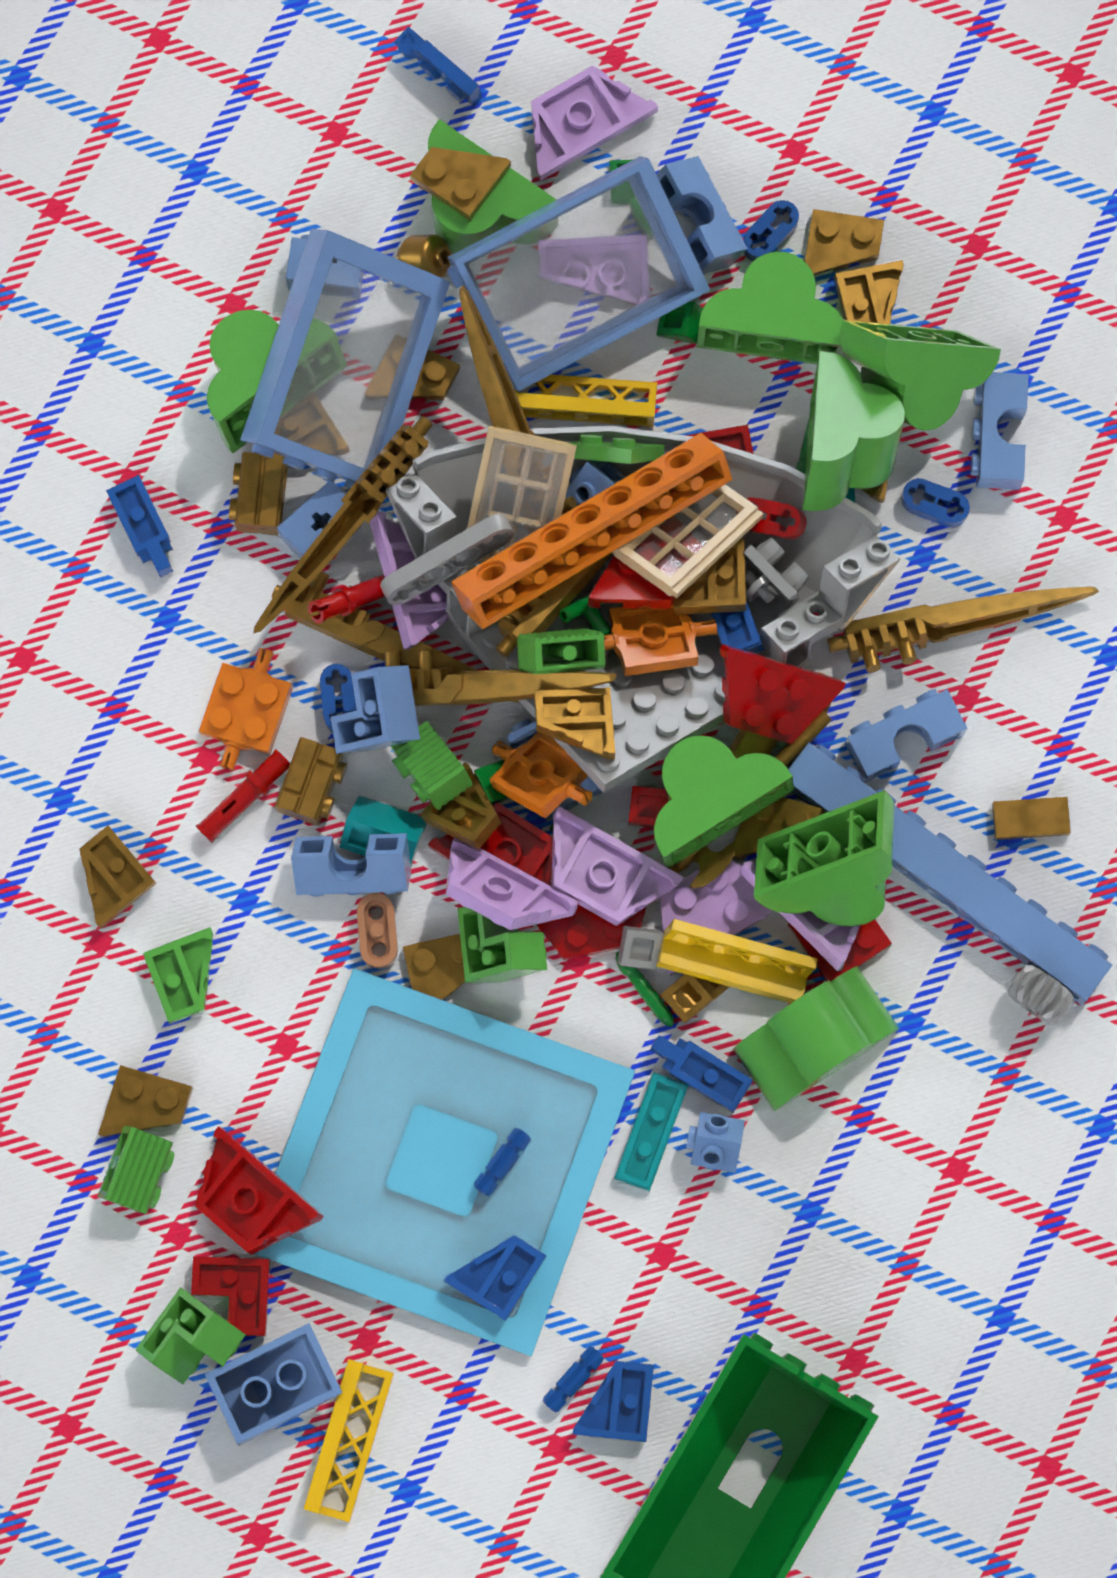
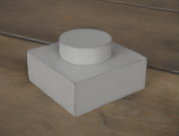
(640, 947)

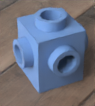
(592, 479)
(716, 1142)

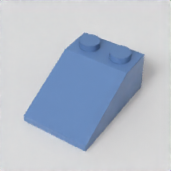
(273, 1384)

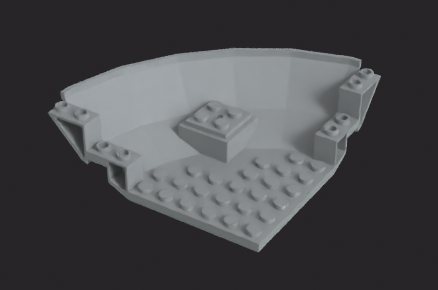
(666, 706)

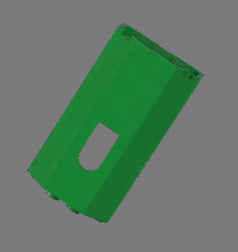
(704, 1533)

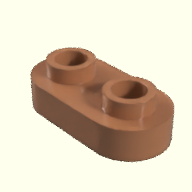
(377, 931)

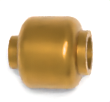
(426, 253)

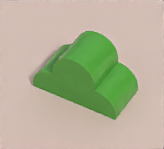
(507, 203)
(772, 314)
(240, 355)
(919, 366)
(850, 433)
(712, 794)
(830, 863)
(815, 1037)

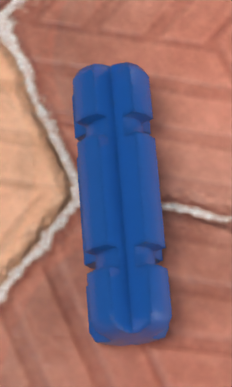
(502, 1161)
(573, 1379)

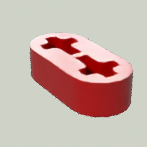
(777, 509)

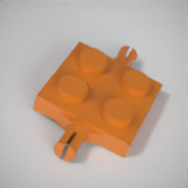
(654, 638)
(246, 709)
(539, 775)

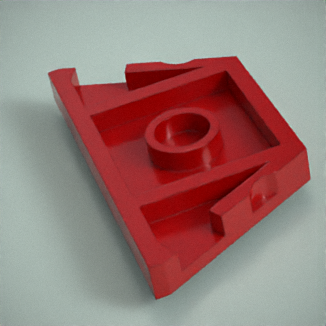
(626, 586)
(773, 695)
(513, 842)
(586, 933)
(249, 1198)

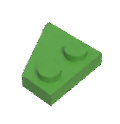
(619, 451)
(182, 974)

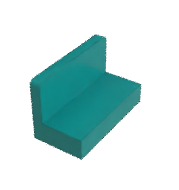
(375, 817)

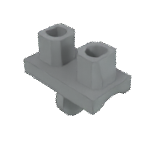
(786, 584)

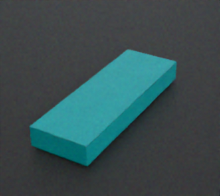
(651, 1132)

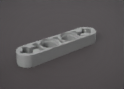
(447, 559)

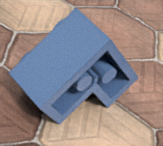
(383, 711)

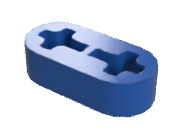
(765, 224)
(938, 494)
(328, 696)

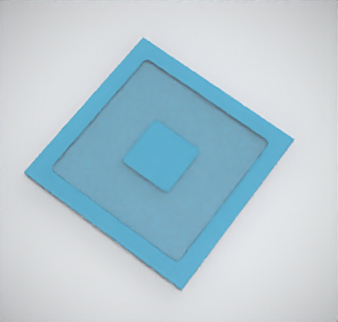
(403, 1126)

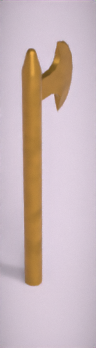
(714, 863)

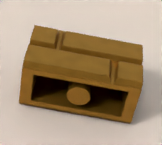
(259, 493)
(310, 782)

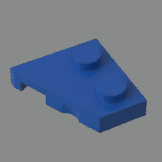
(498, 1276)
(620, 1404)

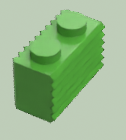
(561, 651)
(432, 767)
(136, 1170)

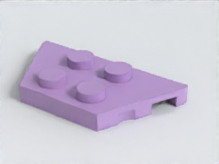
(582, 117)
(422, 613)
(604, 871)
(502, 890)
(721, 905)
(828, 939)

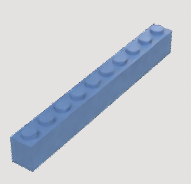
(960, 881)

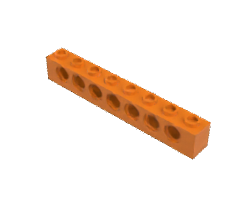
(592, 530)

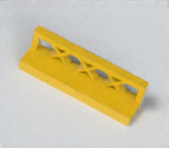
(591, 409)
(734, 961)
(334, 1437)

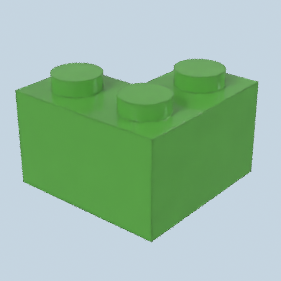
(497, 953)
(187, 1333)

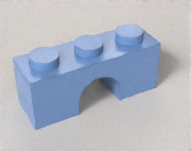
(691, 191)
(999, 462)
(932, 717)
(323, 871)

